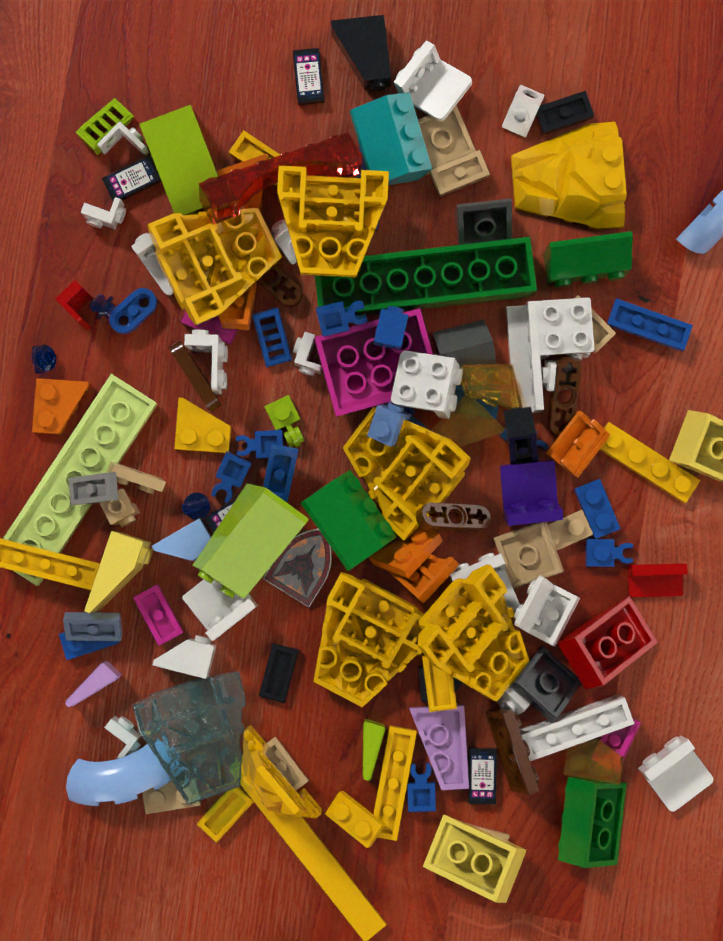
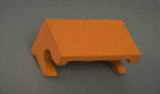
(578, 444)

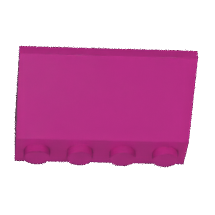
(365, 373)

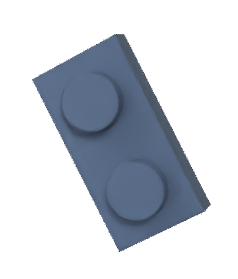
(92, 626)

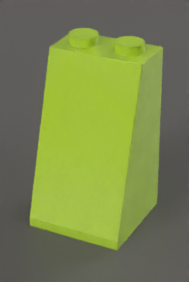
(179, 157)
(248, 540)

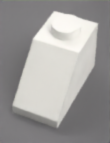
(189, 657)

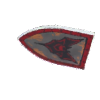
(302, 566)

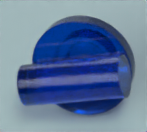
(102, 306)
(43, 358)
(196, 506)

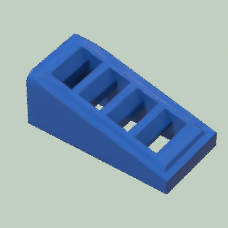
(273, 312)

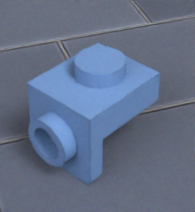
(387, 423)

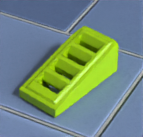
(91, 125)
(372, 739)

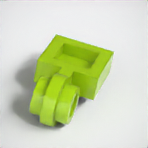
(283, 415)

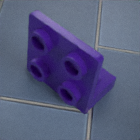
(529, 493)

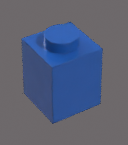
(391, 328)

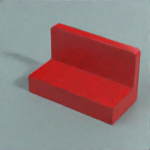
(73, 299)
(656, 580)

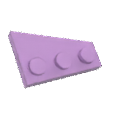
(445, 744)

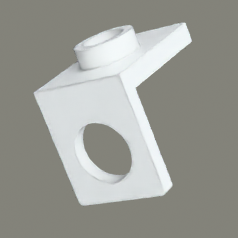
(522, 111)
(118, 132)

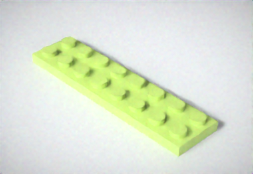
(99, 438)

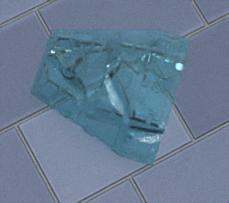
(196, 733)

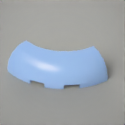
(705, 228)
(115, 779)

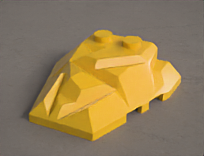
(574, 177)
(331, 218)
(212, 263)
(407, 475)
(473, 634)
(365, 639)
(270, 784)

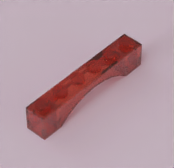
(229, 193)

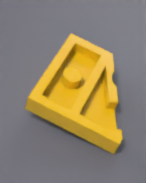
(200, 430)

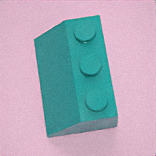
(391, 138)

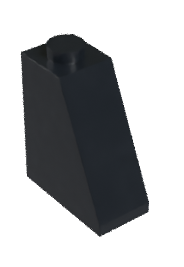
(365, 49)

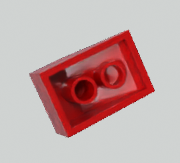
(607, 643)

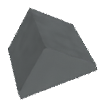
(483, 221)
(466, 343)

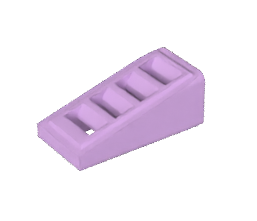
(100, 678)

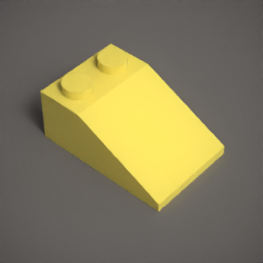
(700, 445)
(120, 563)
(474, 859)

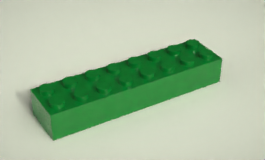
(436, 277)

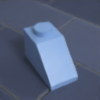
(186, 542)

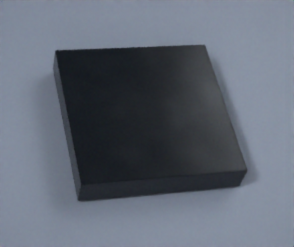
(546, 684)

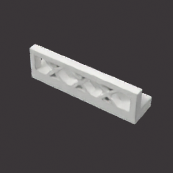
(525, 354)
(577, 726)

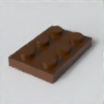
(513, 751)

